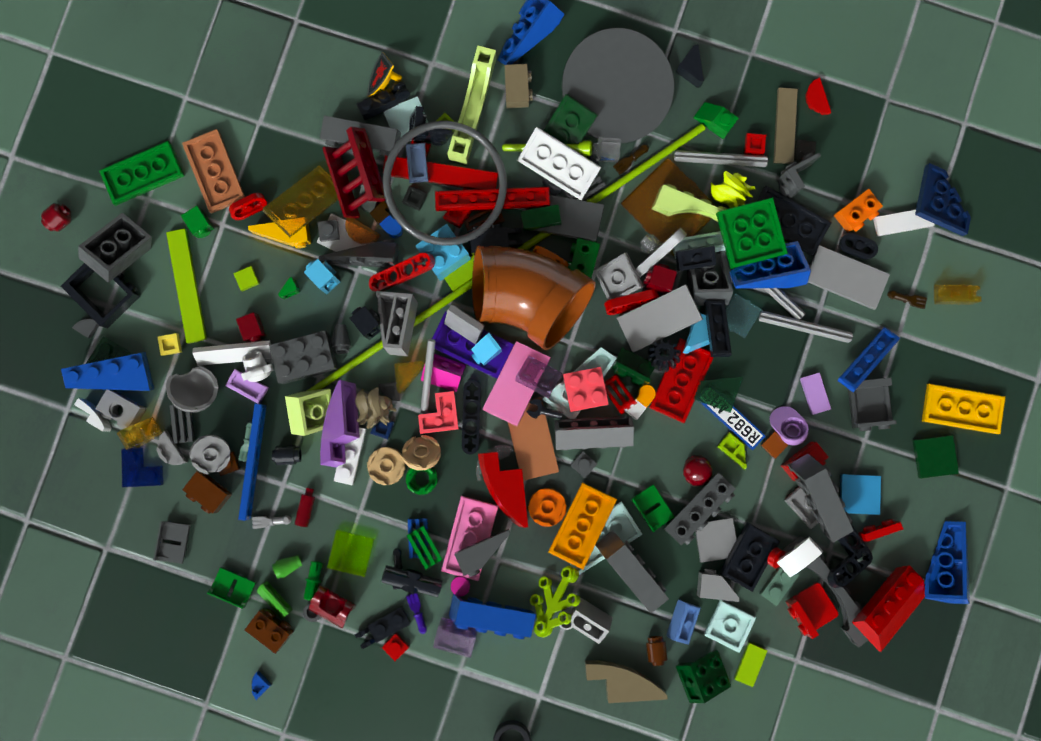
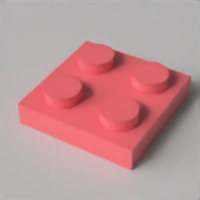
(585, 389)

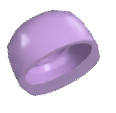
(789, 425)

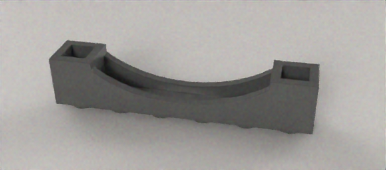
(849, 608)

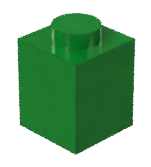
(197, 222)

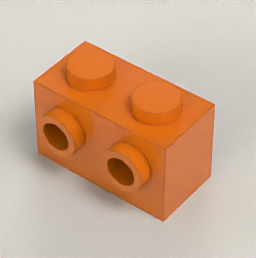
(857, 211)

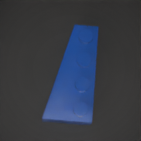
(118, 373)

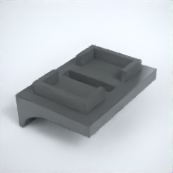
(168, 551)

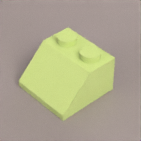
(307, 411)

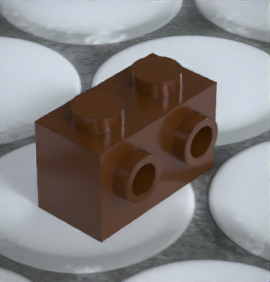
(206, 492)
(269, 630)

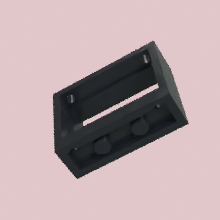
(79, 276)

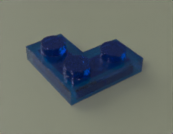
(134, 472)

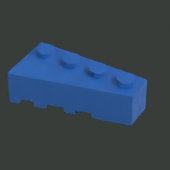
(491, 617)

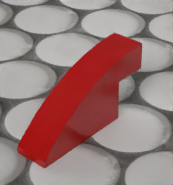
(505, 488)

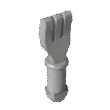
(263, 521)

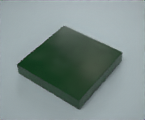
(935, 457)

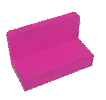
(446, 373)

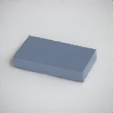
(417, 163)

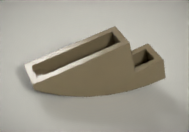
(623, 682)

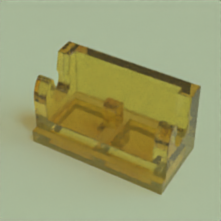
(956, 294)

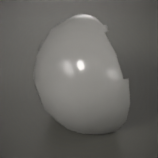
(192, 390)

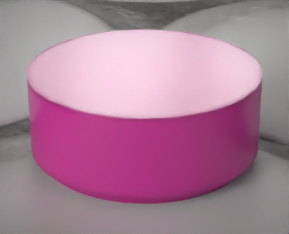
(460, 586)

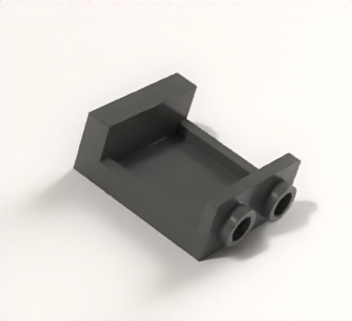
(871, 405)

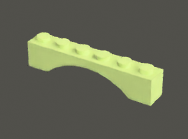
(473, 104)
(671, 202)

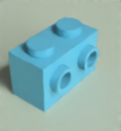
(322, 275)

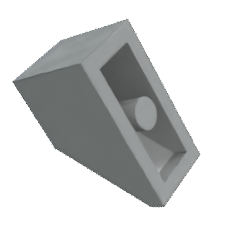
(714, 587)

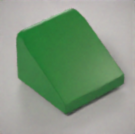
(289, 289)

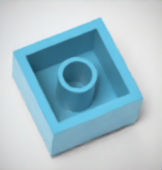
(446, 257)

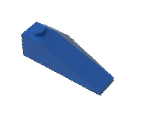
(536, 22)
(778, 272)

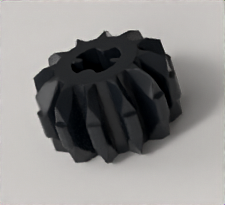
(663, 361)

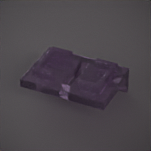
(545, 383)

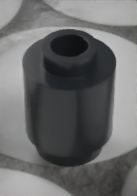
(286, 455)

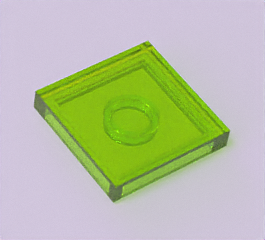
(350, 553)

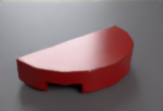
(816, 98)

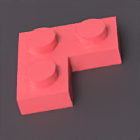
(445, 417)

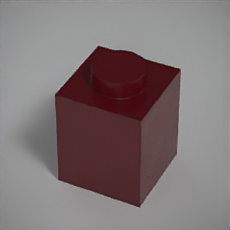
(251, 327)

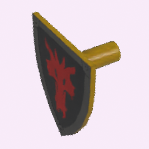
(381, 75)

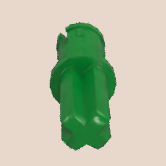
(312, 580)

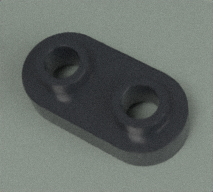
(857, 246)

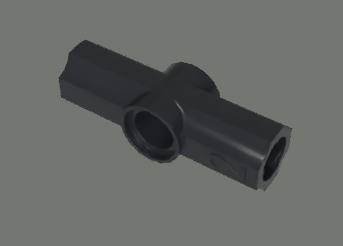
(411, 581)

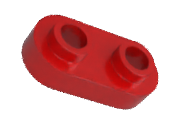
(247, 206)

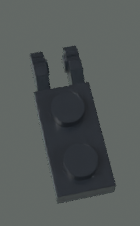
(383, 100)
(384, 626)

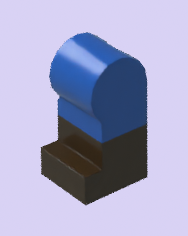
(388, 224)

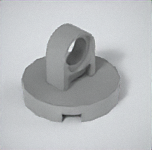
(210, 454)

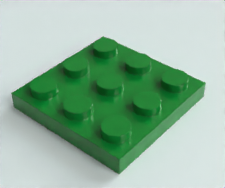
(751, 233)

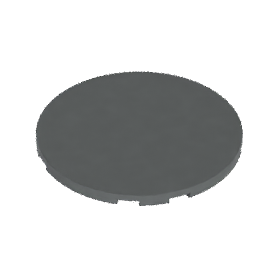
(622, 81)

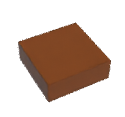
(774, 445)

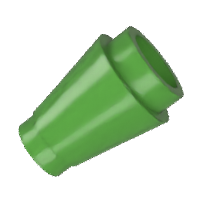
(286, 566)

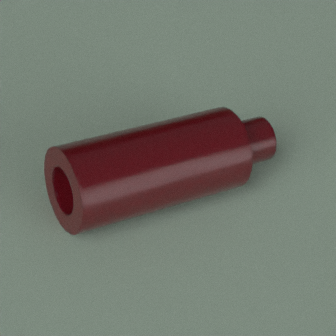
(305, 508)

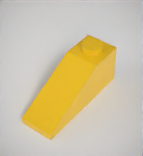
(273, 232)

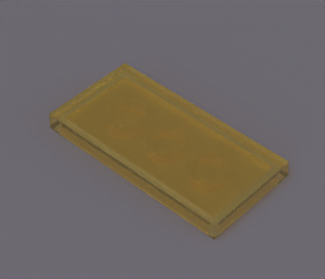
(302, 201)

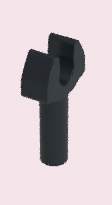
(543, 410)

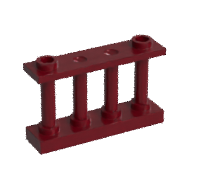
(367, 168)

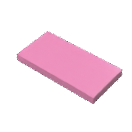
(509, 398)
(471, 525)

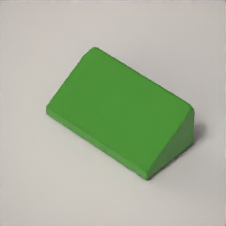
(274, 600)

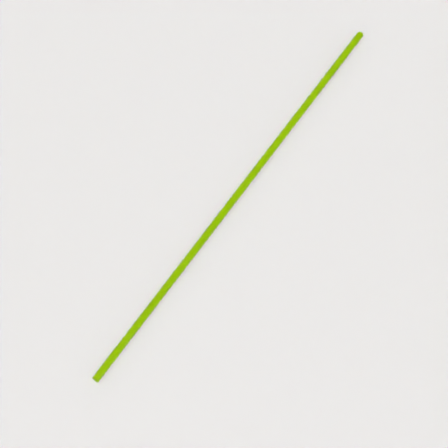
(526, 246)

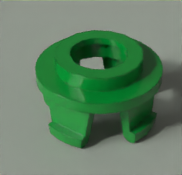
(417, 489)

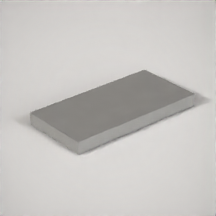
(847, 277)
(659, 318)

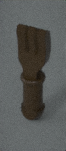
(624, 164)
(914, 300)

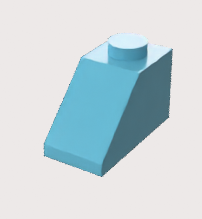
(697, 336)
(485, 350)

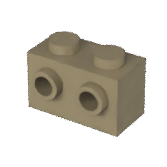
(517, 86)

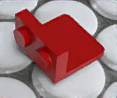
(811, 609)

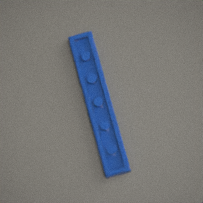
(252, 462)

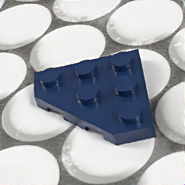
(941, 202)

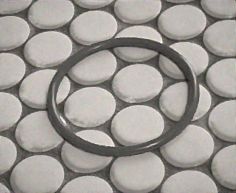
(388, 192)

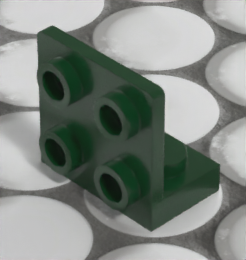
(633, 366)
(703, 678)

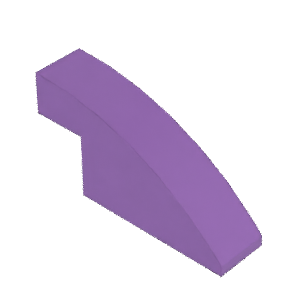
(339, 424)

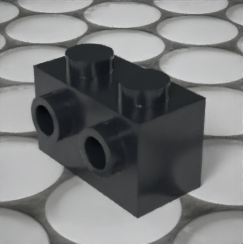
(366, 322)

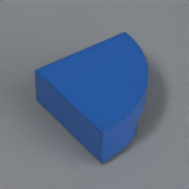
(259, 685)

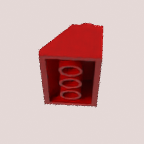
(890, 606)

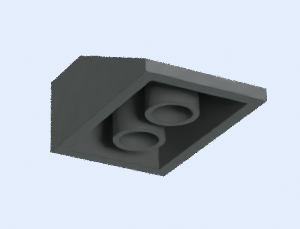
(711, 281)

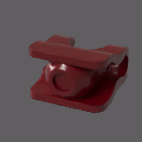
(331, 606)

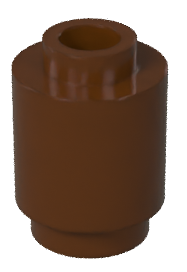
(656, 650)

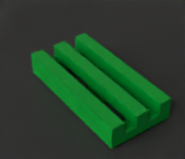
(432, 562)

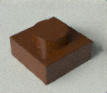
(232, 465)

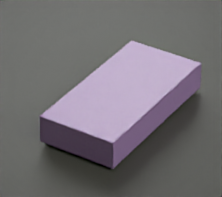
(252, 390)
(815, 393)

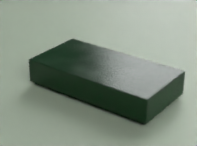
(541, 217)

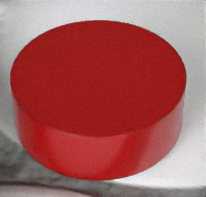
(773, 557)

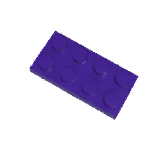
(460, 348)

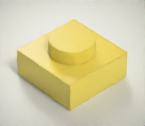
(169, 344)

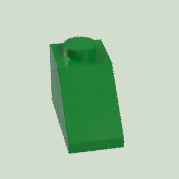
(716, 119)

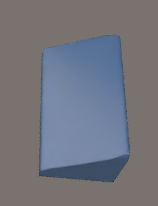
(683, 622)

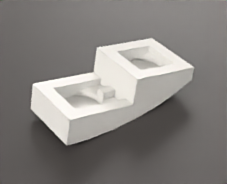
(94, 418)
(800, 556)

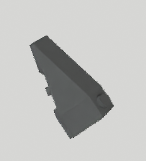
(375, 254)

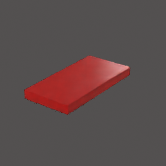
(679, 385)

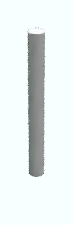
(427, 376)

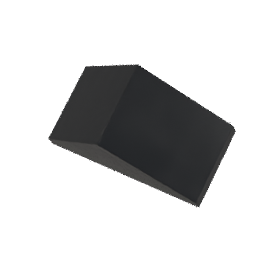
(691, 67)

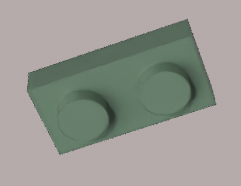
(778, 586)

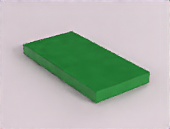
(141, 173)

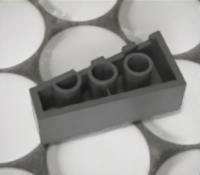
(822, 497)
(632, 572)

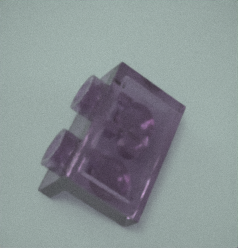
(454, 639)

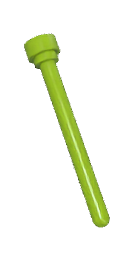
(583, 147)

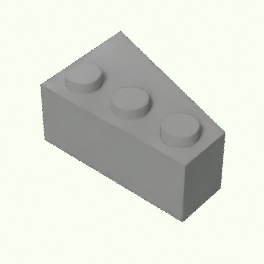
(397, 321)

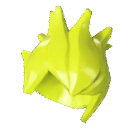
(732, 190)

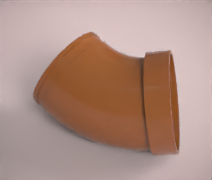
(528, 292)

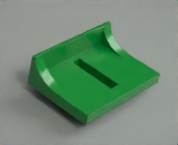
(659, 515)
(222, 586)

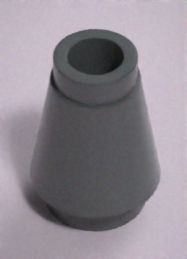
(341, 340)

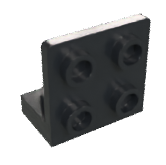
(436, 136)

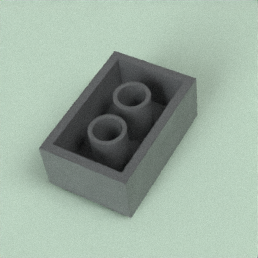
(114, 247)
(303, 357)

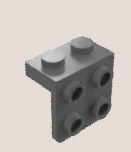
(790, 181)

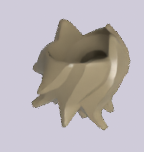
(373, 407)

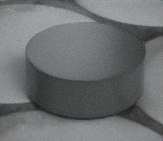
(309, 615)

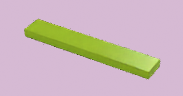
(186, 286)

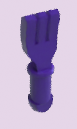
(415, 605)

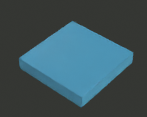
(861, 493)

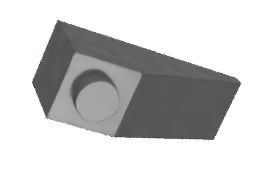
(475, 556)

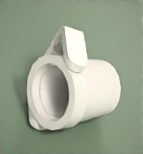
(255, 367)

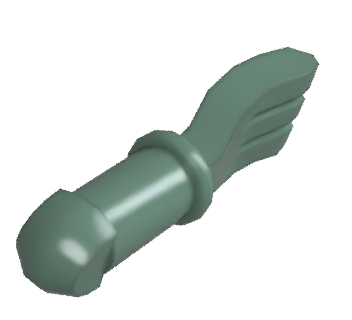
(244, 448)

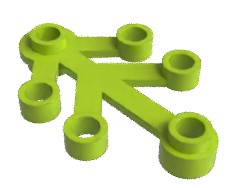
(554, 602)

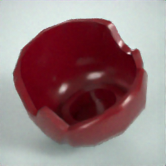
(697, 470)

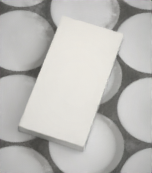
(559, 163)

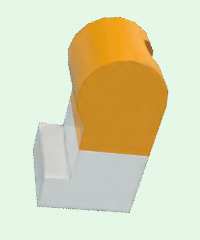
(644, 398)

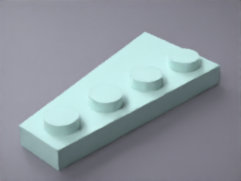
(558, 398)

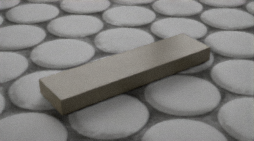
(785, 125)

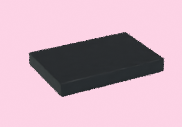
(749, 557)

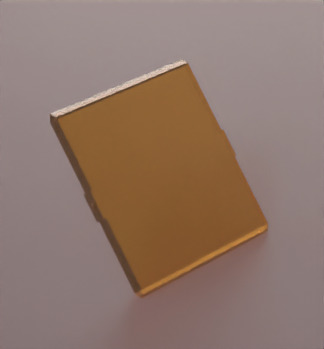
(663, 226)

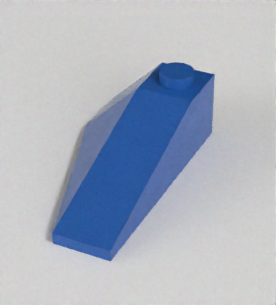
(949, 572)

